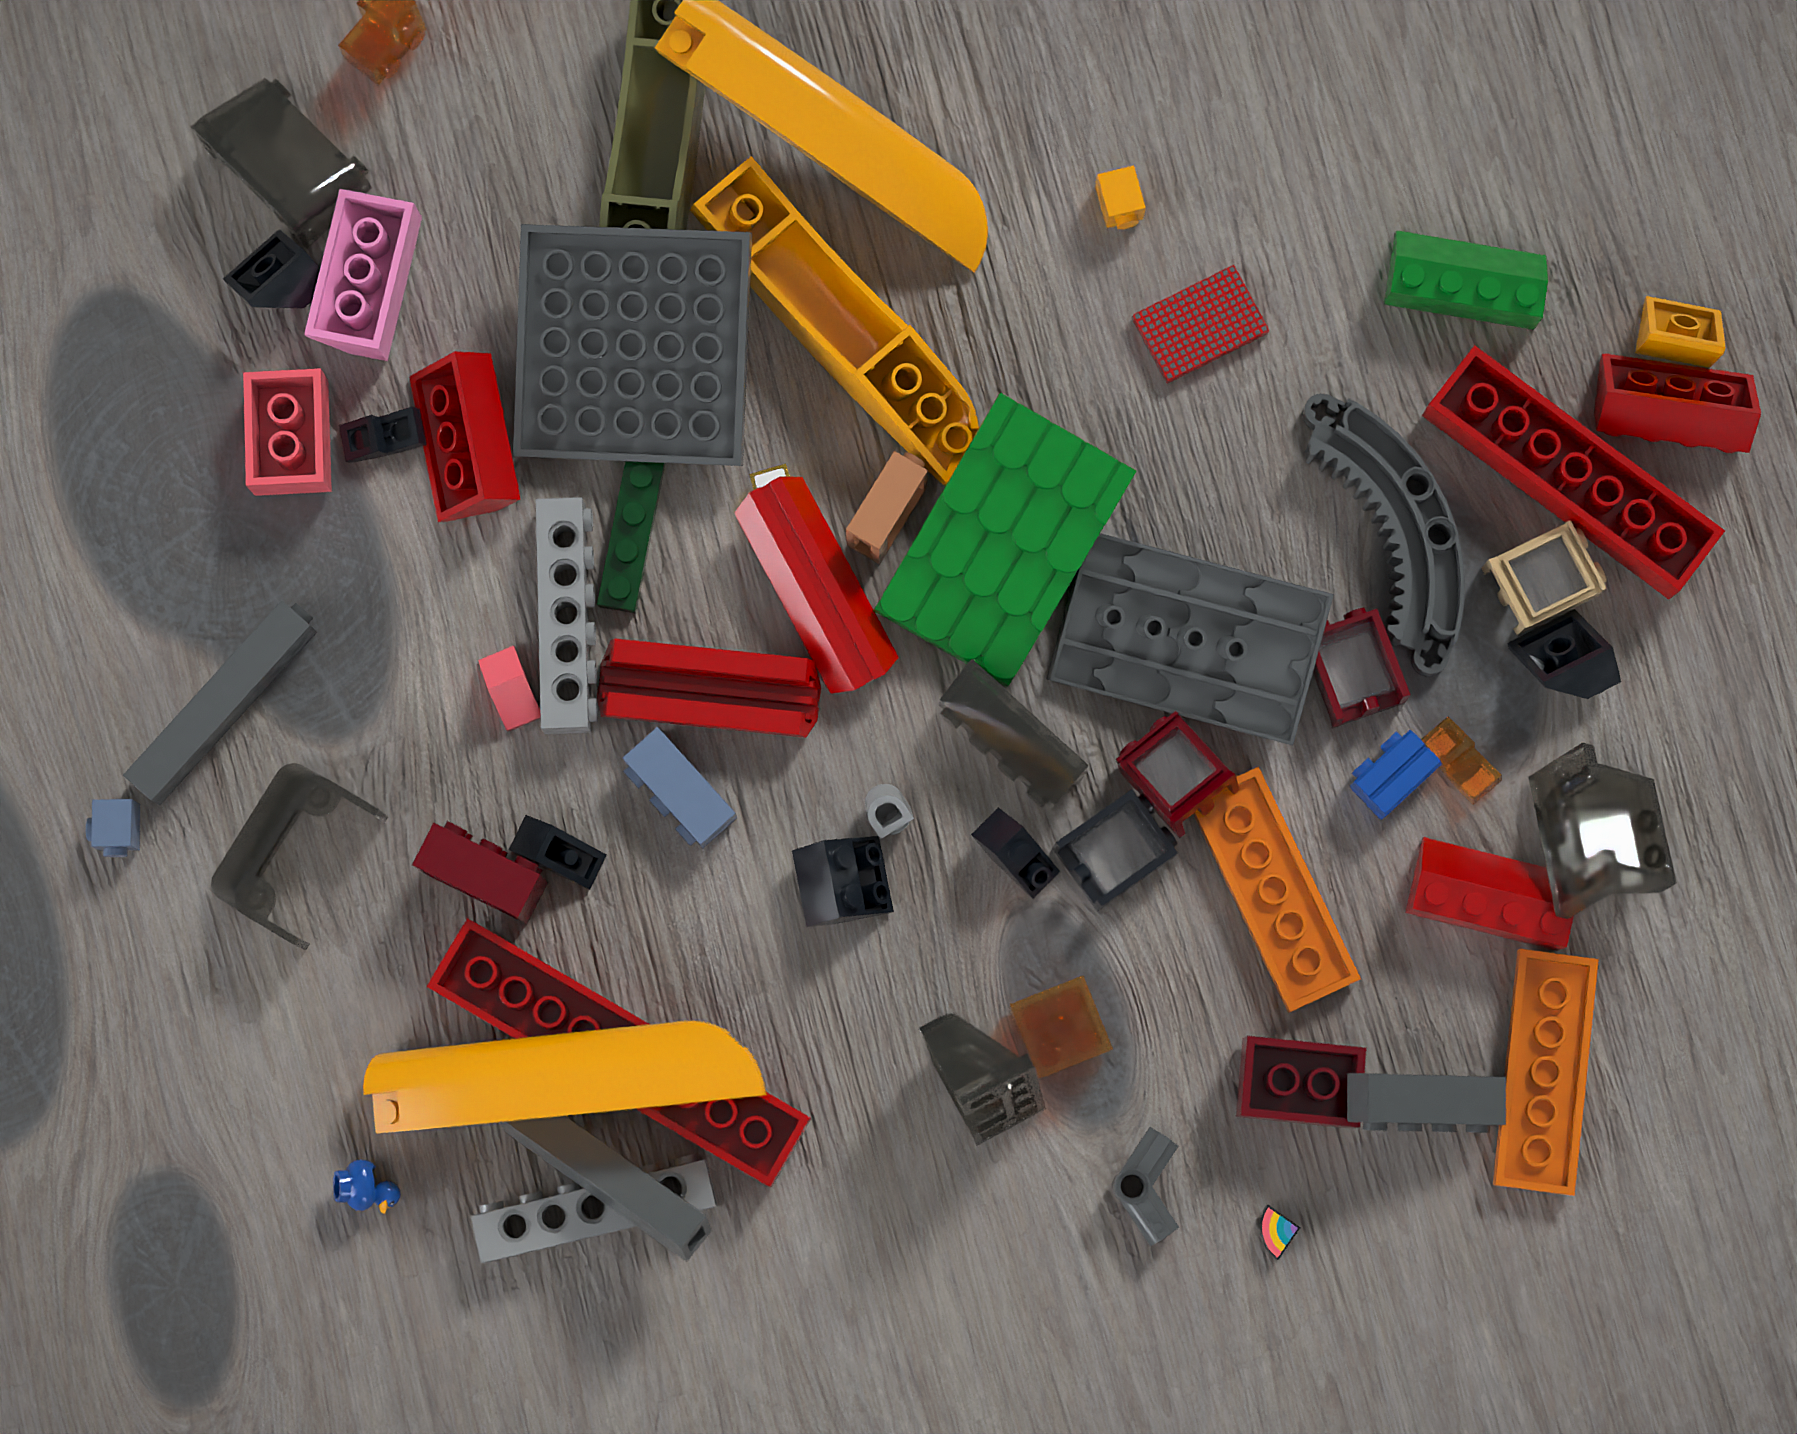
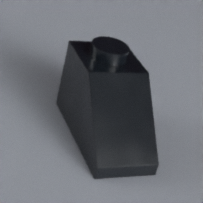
(557, 851)

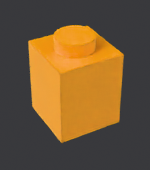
(1120, 197)

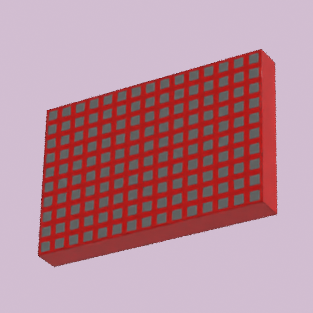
(1200, 324)

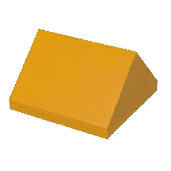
(1680, 332)

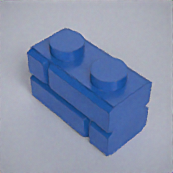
(1395, 773)

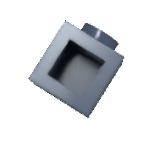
(114, 826)

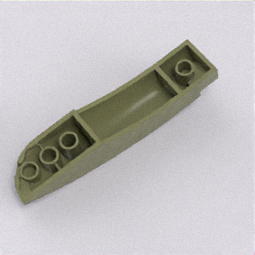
(654, 130)

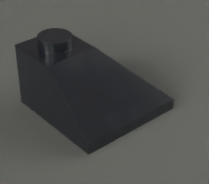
(276, 275)
(1568, 656)

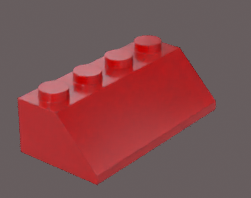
(1676, 403)
(465, 436)
(1486, 895)

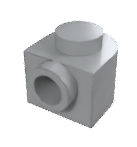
(887, 810)

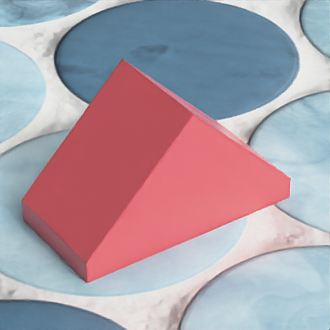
(510, 688)

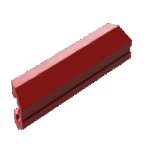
(815, 584)
(709, 688)

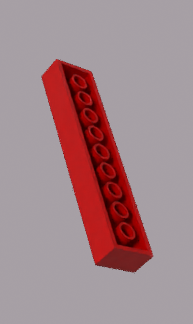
(537, 1000)

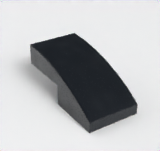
(383, 435)

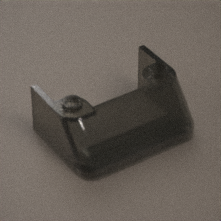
(240, 872)

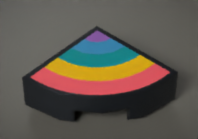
(1276, 1231)

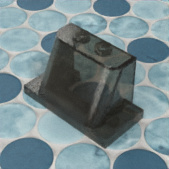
(1598, 831)
(982, 1076)

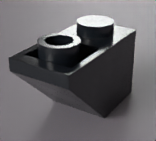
(1015, 852)

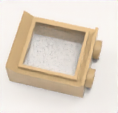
(1547, 576)

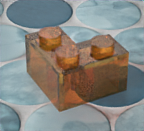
(383, 37)

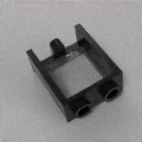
(1116, 849)

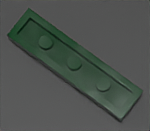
(630, 536)

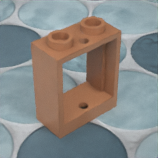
(887, 506)

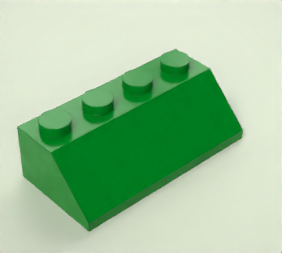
(1467, 280)

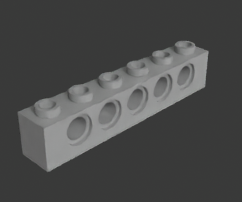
(552, 519)
(496, 1242)

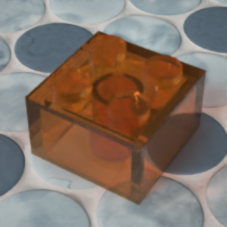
(1060, 1027)

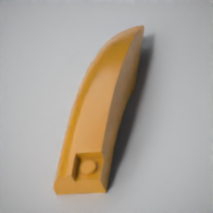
(829, 126)
(559, 1075)

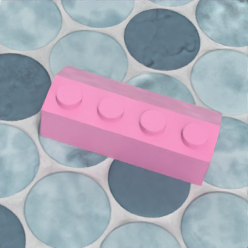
(363, 274)

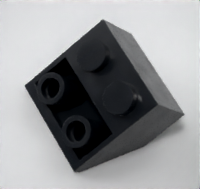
(842, 880)

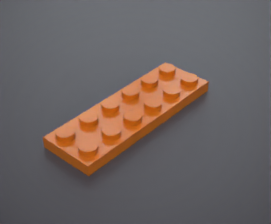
(1276, 893)
(1546, 1072)

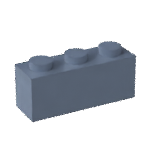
(678, 789)

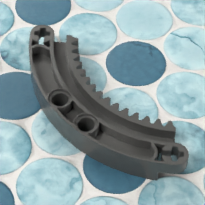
(1427, 574)

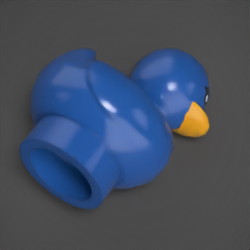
(358, 1187)

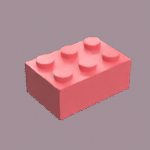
(287, 432)

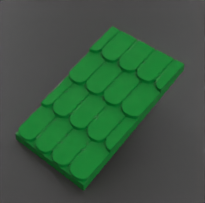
(1004, 539)

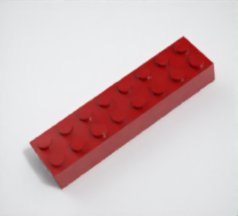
(1573, 473)

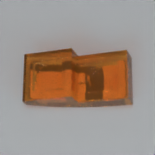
(1461, 760)

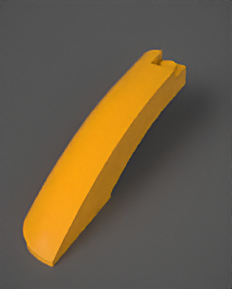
(844, 321)

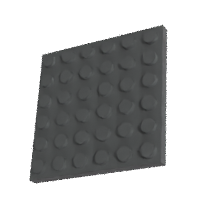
(632, 344)

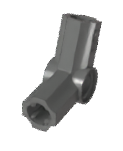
(1147, 1208)

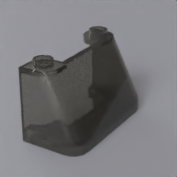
(281, 157)

